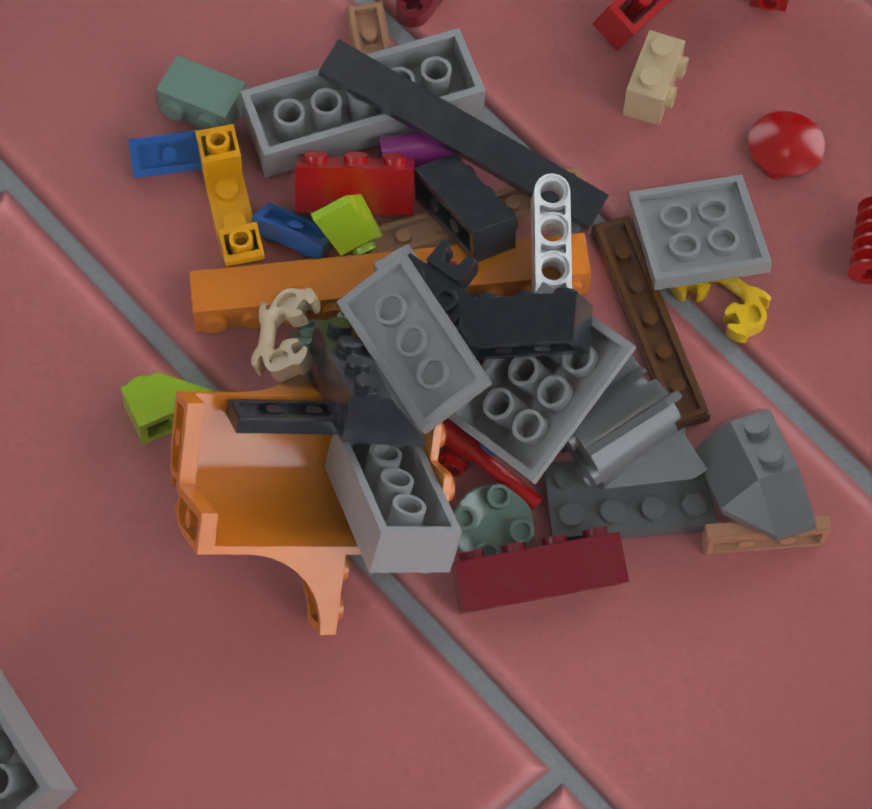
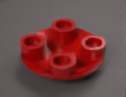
(786, 144)

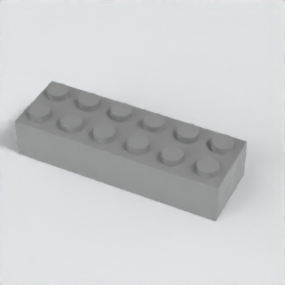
(314, 114)

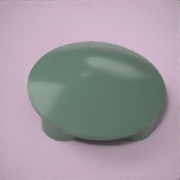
(493, 518)

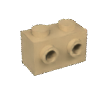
(654, 78)

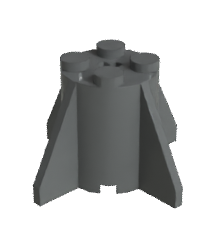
(632, 436)

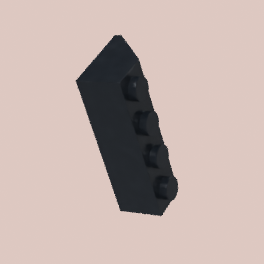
(356, 390)

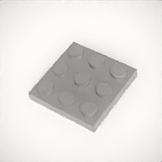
(699, 232)

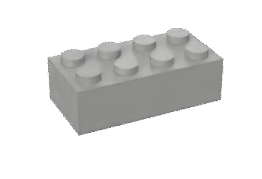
(393, 507)

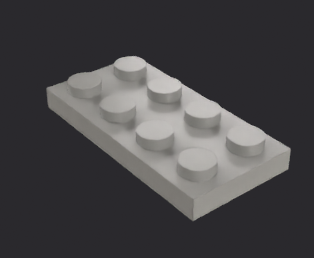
(414, 343)

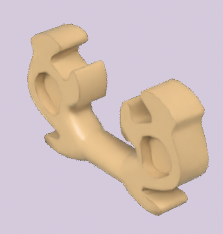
(291, 356)

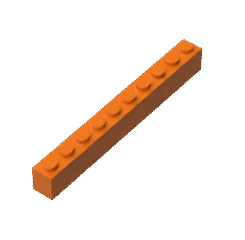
(234, 294)

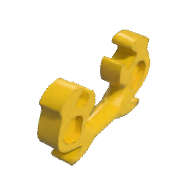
(748, 317)

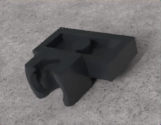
(446, 280)

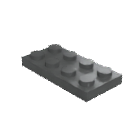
(631, 510)

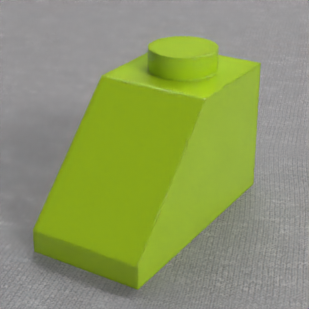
(348, 225)
(152, 403)

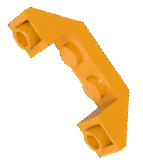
(228, 195)

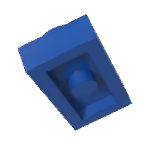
(164, 153)
(291, 230)

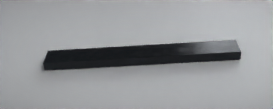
(455, 129)

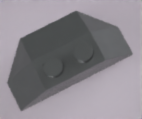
(756, 475)

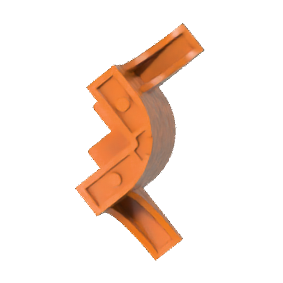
(269, 493)

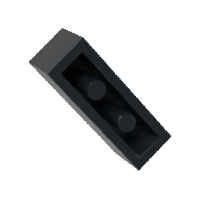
(465, 207)
(526, 324)

